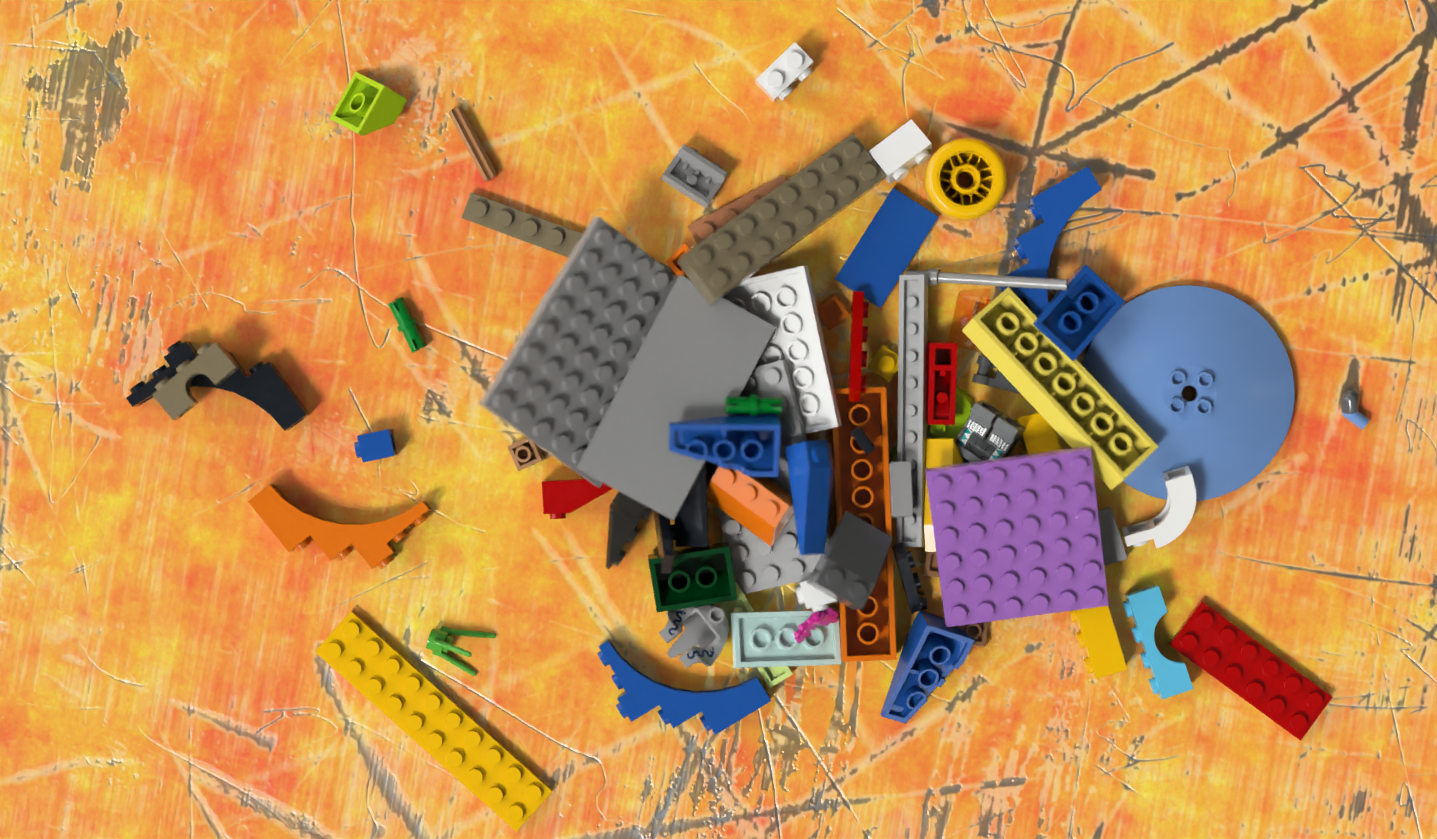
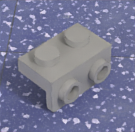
(694, 175)

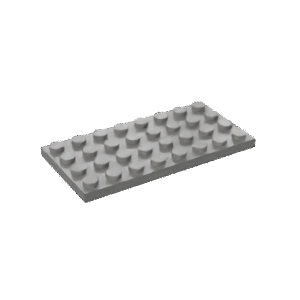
(754, 561)

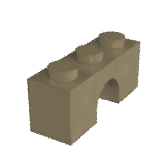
(175, 393)

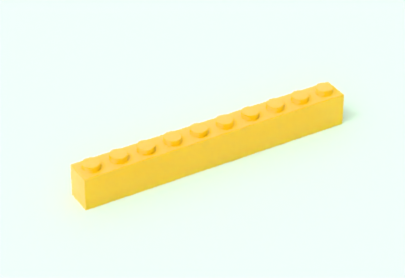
(1095, 624)

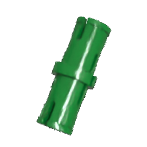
(407, 325)
(753, 405)

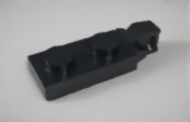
(910, 581)

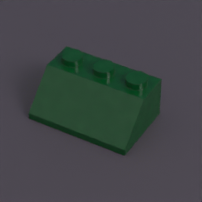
(697, 578)

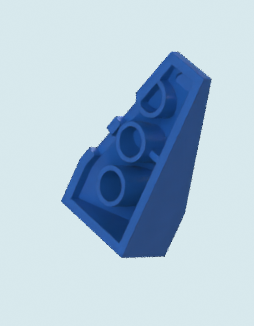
(733, 442)
(924, 663)

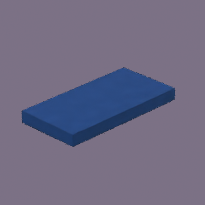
(886, 247)

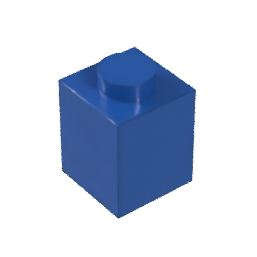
(375, 445)

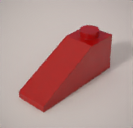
(941, 382)
(568, 495)

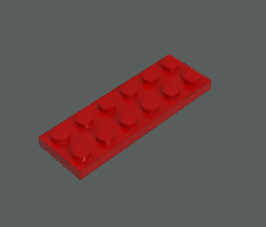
(1250, 670)

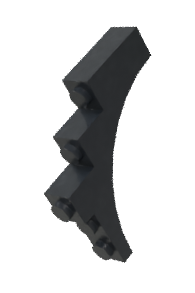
(263, 386)

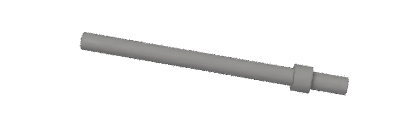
(936, 277)

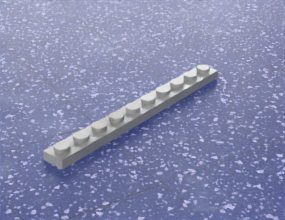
(913, 399)

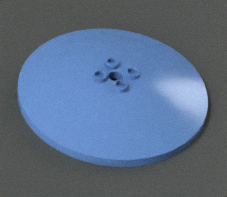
(1229, 358)

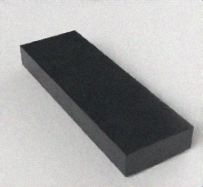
(665, 542)

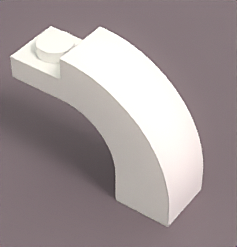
(1173, 517)

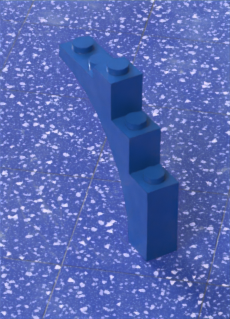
(1054, 210)
(642, 694)

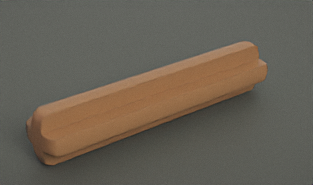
(472, 143)

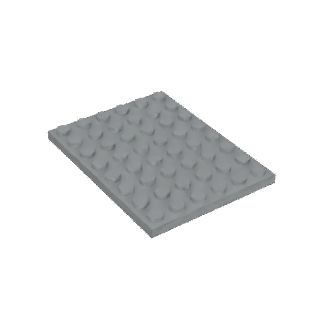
(580, 344)

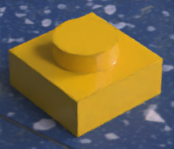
(884, 363)

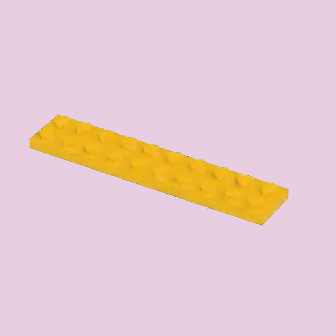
(434, 721)

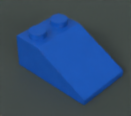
(1078, 313)

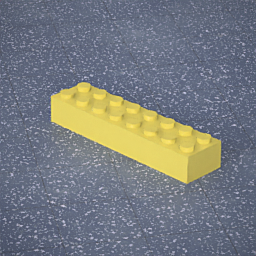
(1059, 388)

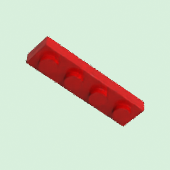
(858, 334)

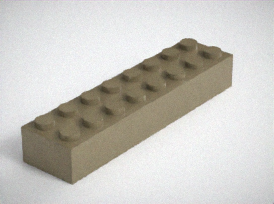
(781, 219)

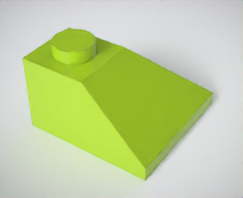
(367, 106)

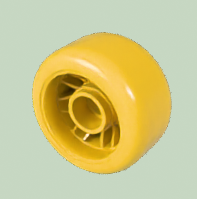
(982, 165)

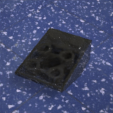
(622, 526)

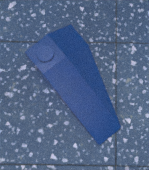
(811, 484)

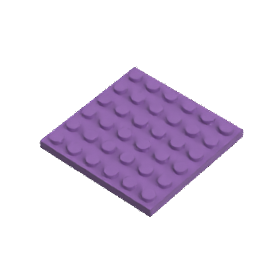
(1017, 536)

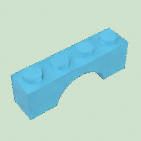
(1146, 609)

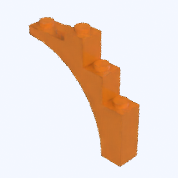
(295, 526)

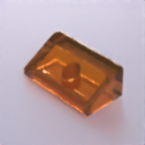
(966, 308)

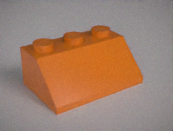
(752, 502)

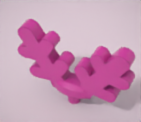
(818, 617)

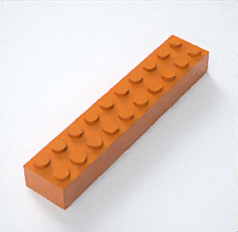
(864, 491)

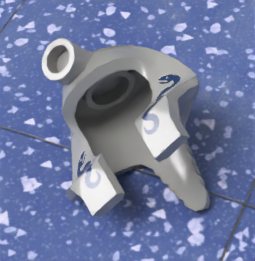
(704, 627)

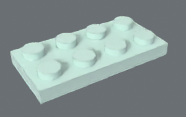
(770, 641)

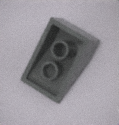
(851, 562)

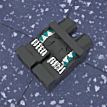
(988, 434)

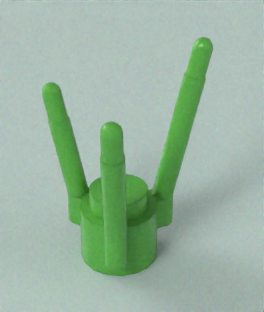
(441, 642)

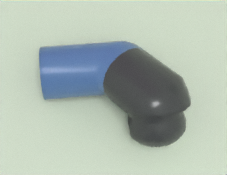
(1350, 409)

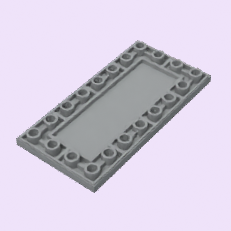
(679, 374)

